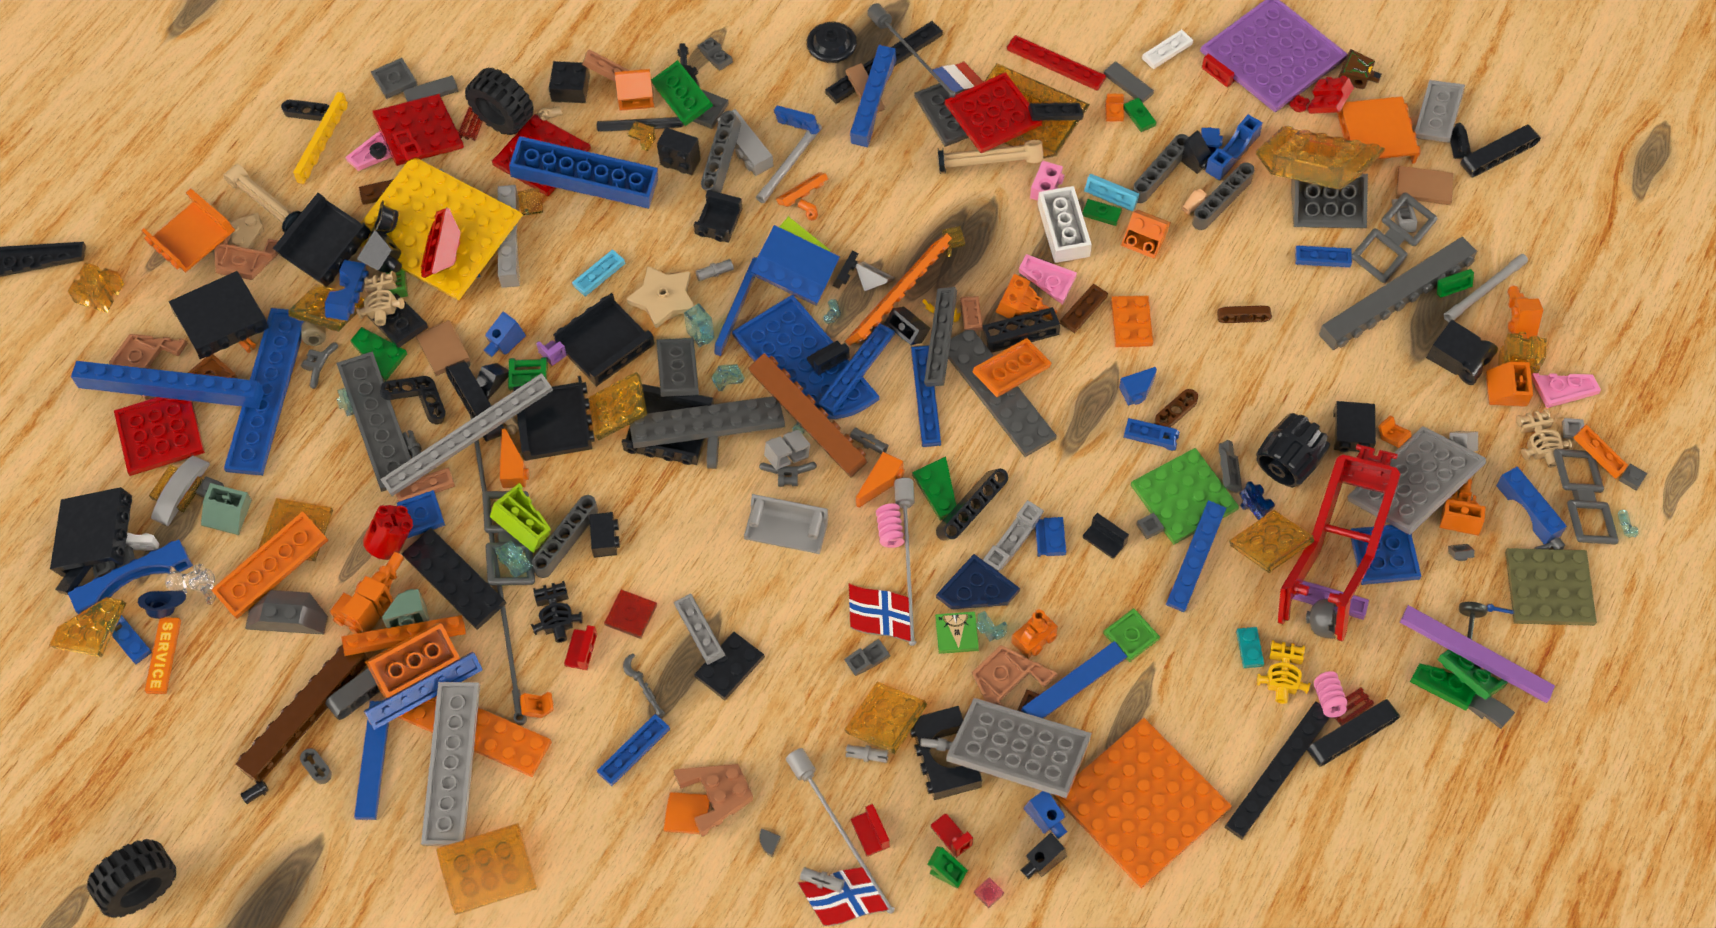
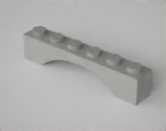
(508, 251)

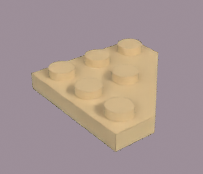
(245, 231)

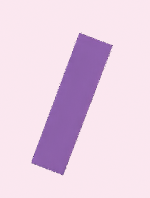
(1358, 605)

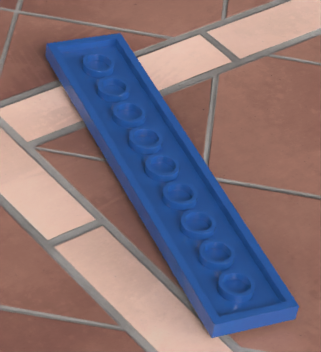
(273, 371)

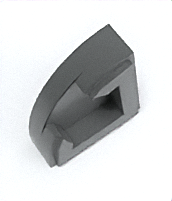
(769, 841)

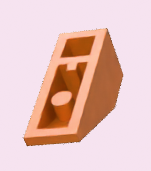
(511, 464)
(881, 478)

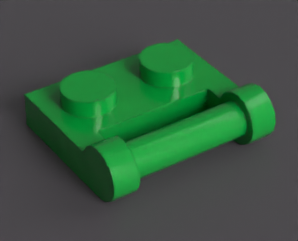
(521, 377)

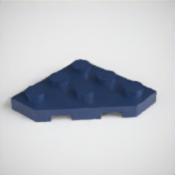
(977, 586)

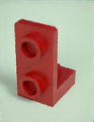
(951, 835)

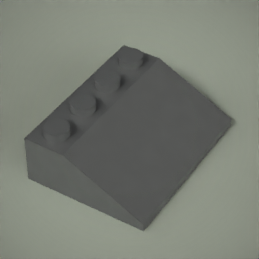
(1330, 207)

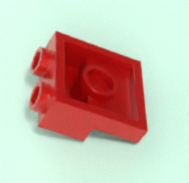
(1330, 95)

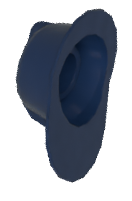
(161, 603)

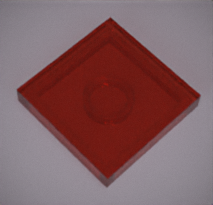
(630, 614)

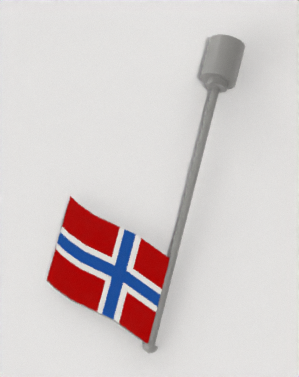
(885, 611)
(860, 891)

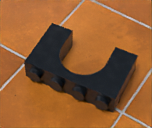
(942, 780)

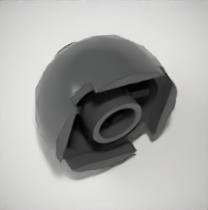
(1322, 618)

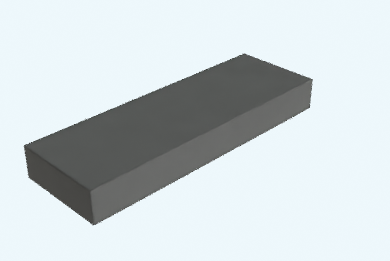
(1128, 82)
(441, 86)

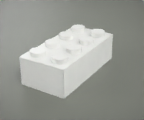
(1064, 224)

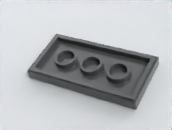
(933, 105)
(677, 367)

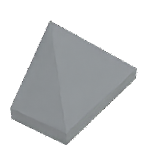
(871, 276)

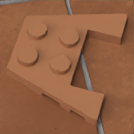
(244, 260)
(143, 350)
(1004, 671)
(724, 787)

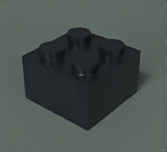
(569, 82)
(678, 151)

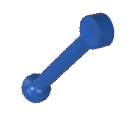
(1491, 608)

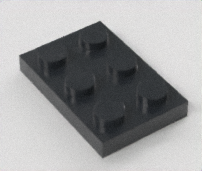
(402, 324)
(731, 670)

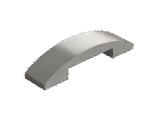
(176, 488)
(1014, 536)

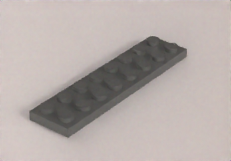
(1011, 409)
(374, 415)
(707, 422)

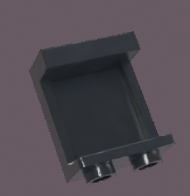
(718, 216)
(1354, 425)

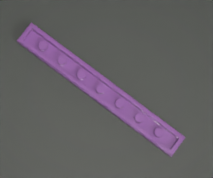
(1477, 654)

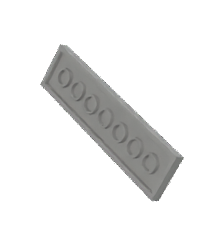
(450, 763)

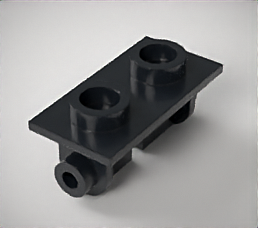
(1460, 142)

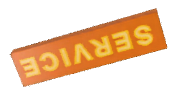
(162, 656)

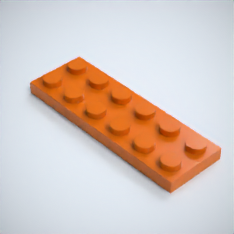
(269, 565)

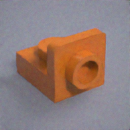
(1114, 107)

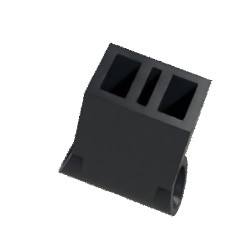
(1462, 352)

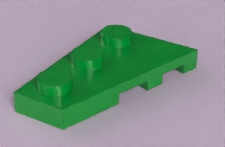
(386, 353)
(936, 486)
(1475, 678)
(1443, 685)

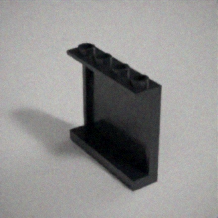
(321, 240)
(219, 314)
(603, 340)
(556, 423)
(684, 452)
(91, 530)

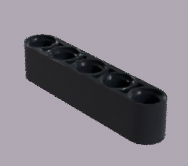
(1500, 150)
(470, 393)
(964, 506)
(1353, 732)

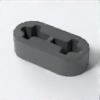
(712, 452)
(312, 768)

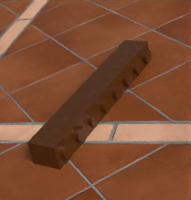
(299, 715)

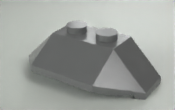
(287, 613)

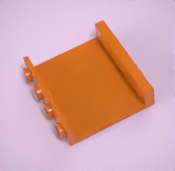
(1381, 123)
(190, 233)

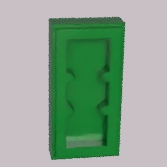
(1139, 115)
(1102, 212)
(1455, 283)

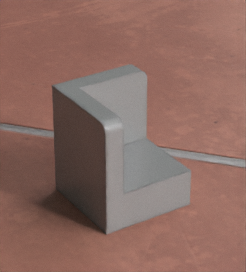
(1467, 439)

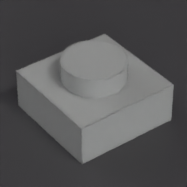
(1571, 427)

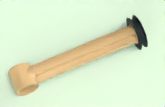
(1031, 152)
(239, 178)

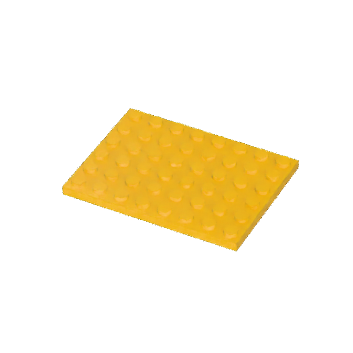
(417, 196)

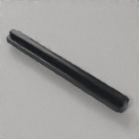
(656, 123)

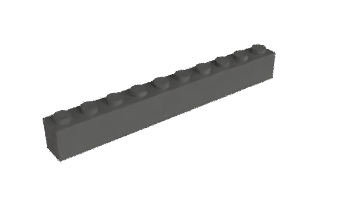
(1397, 293)

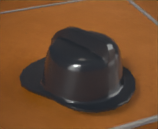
(386, 219)

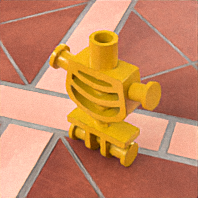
(1289, 677)

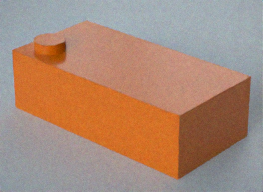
(412, 660)

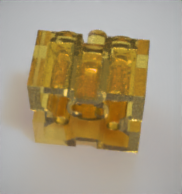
(96, 287)
(1520, 349)

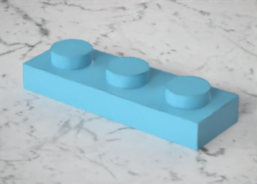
(1111, 192)
(598, 273)

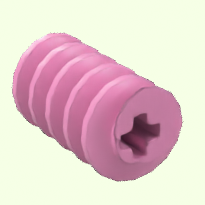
(889, 525)
(1330, 694)

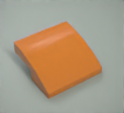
(682, 810)

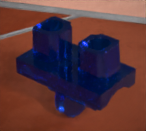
(1254, 500)

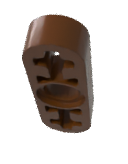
(1244, 314)
(1179, 402)

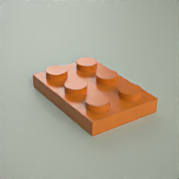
(1131, 321)

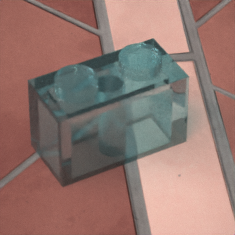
(699, 325)

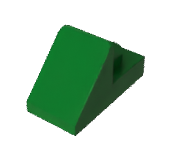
(946, 867)

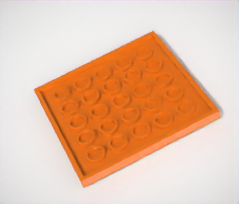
(1143, 802)

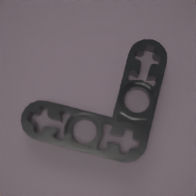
(422, 391)

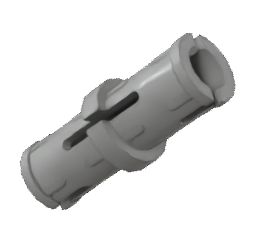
(714, 270)
(867, 753)
(822, 879)

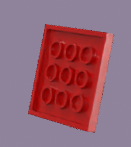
(992, 112)
(427, 122)
(542, 131)
(158, 433)

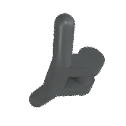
(320, 358)
(788, 470)

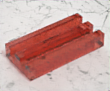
(469, 134)
(1363, 697)

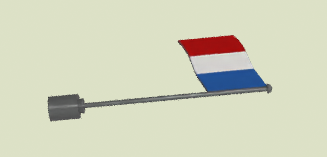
(952, 77)

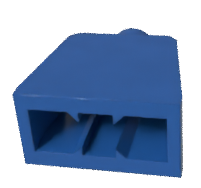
(503, 335)
(1042, 806)

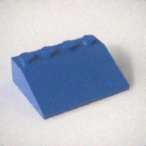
(794, 265)

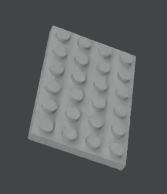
(1430, 474)
(1019, 747)

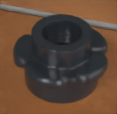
(380, 153)

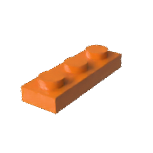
(802, 190)
(1600, 451)

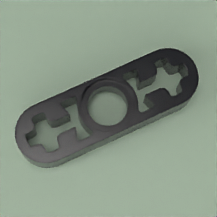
(299, 106)

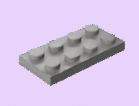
(1439, 111)

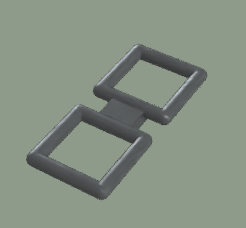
(1394, 237)
(1585, 497)
(503, 538)

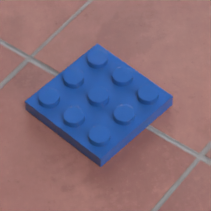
(1394, 557)

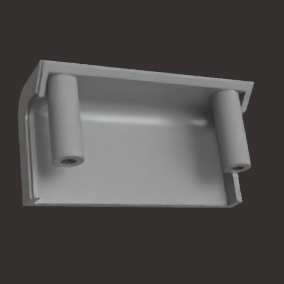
(786, 524)

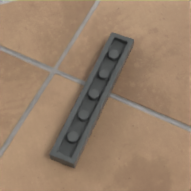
(940, 337)

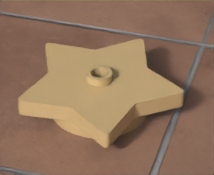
(662, 295)

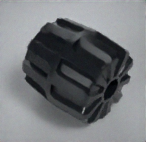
(1292, 450)

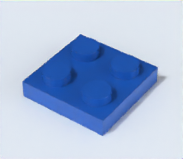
(424, 513)

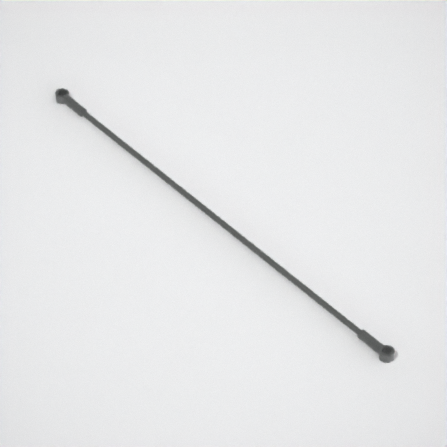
(515, 692)

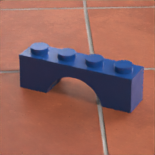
(1224, 159)
(342, 302)
(1544, 519)

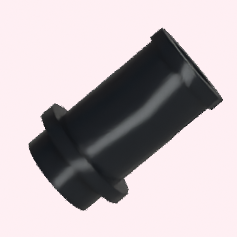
(254, 792)

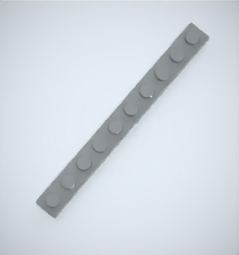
(466, 434)

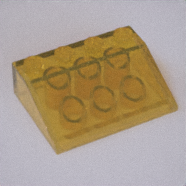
(486, 868)

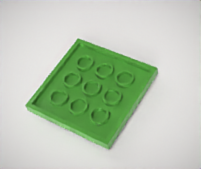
(1180, 493)

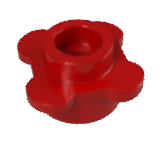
(1299, 103)

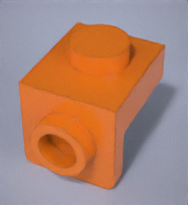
(1393, 433)
(536, 705)

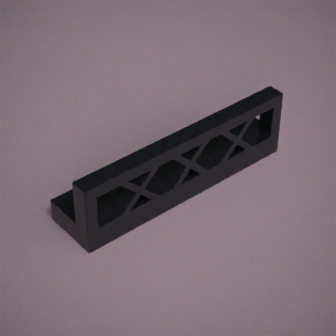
(1035, 332)

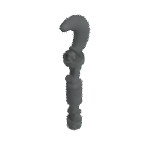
(646, 690)

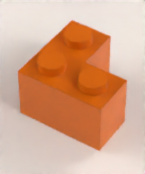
(355, 613)

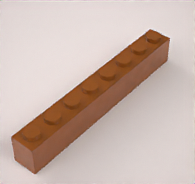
(811, 418)

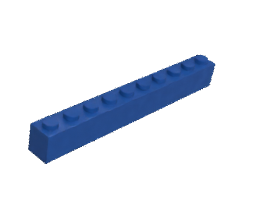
(167, 384)

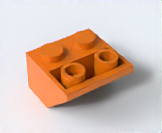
(634, 89)
(1145, 233)
(1510, 384)

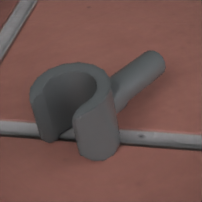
(1556, 544)

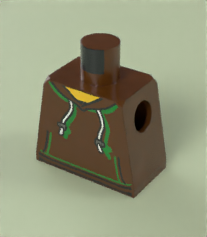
(1359, 70)

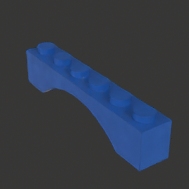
(866, 114)
(154, 562)

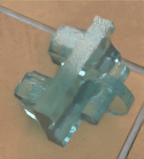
(513, 558)

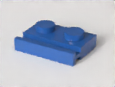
(1050, 537)

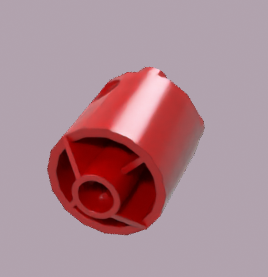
(387, 531)

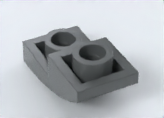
(713, 52)

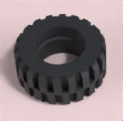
(499, 101)
(131, 878)

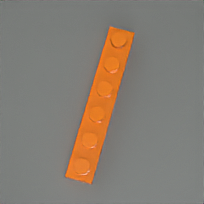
(391, 636)

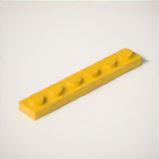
(320, 138)

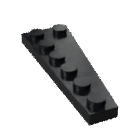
(39, 256)

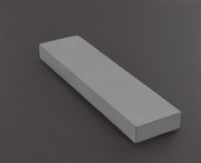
(699, 629)

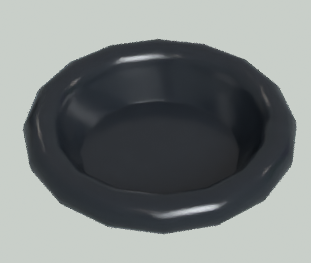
(831, 42)

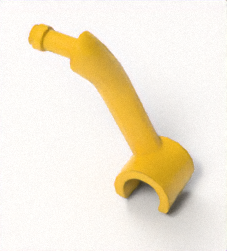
(931, 308)

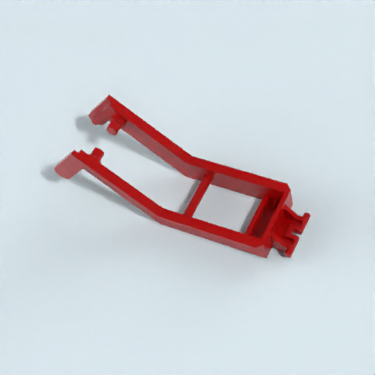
(1360, 471)

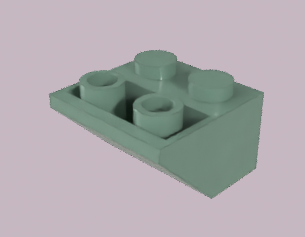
(225, 509)

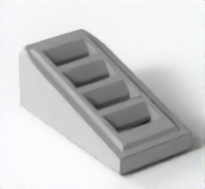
(1406, 217)

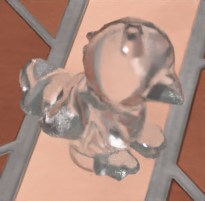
(197, 580)

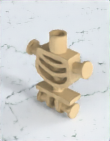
(380, 300)
(1547, 439)

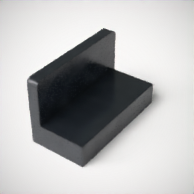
(828, 357)
(1106, 536)

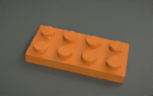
(1012, 367)

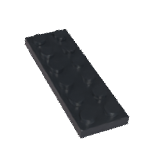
(454, 578)

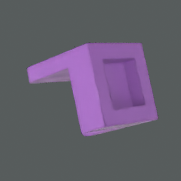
(553, 351)

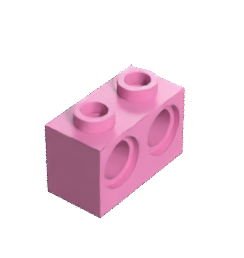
(1047, 178)

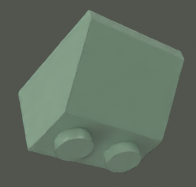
(406, 609)

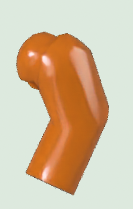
(811, 210)

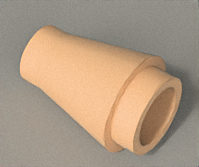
(1194, 201)

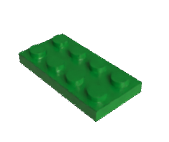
(681, 93)

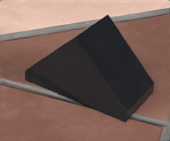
(491, 378)

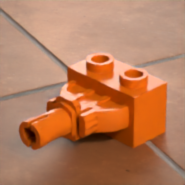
(1020, 299)
(1525, 313)
(1462, 512)
(378, 586)
(1035, 634)

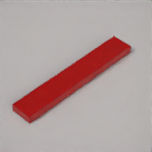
(1056, 62)

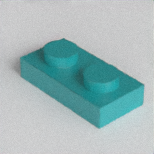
(1250, 647)

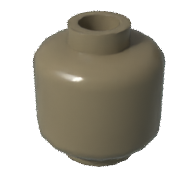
(312, 334)

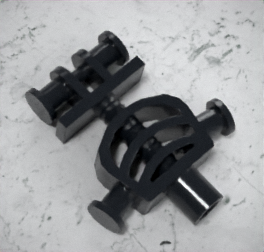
(556, 616)

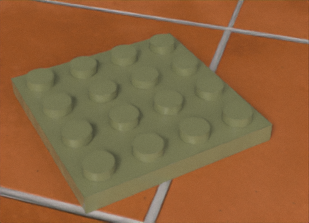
(1550, 587)

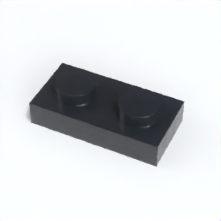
(843, 276)

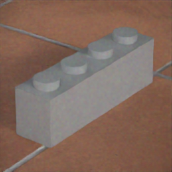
(751, 149)

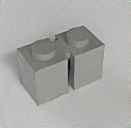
(792, 445)

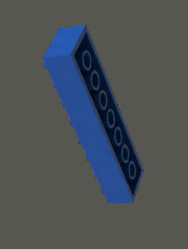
(583, 172)

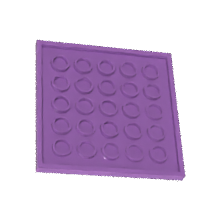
(1274, 53)

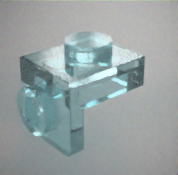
(727, 375)
(343, 402)
(987, 627)

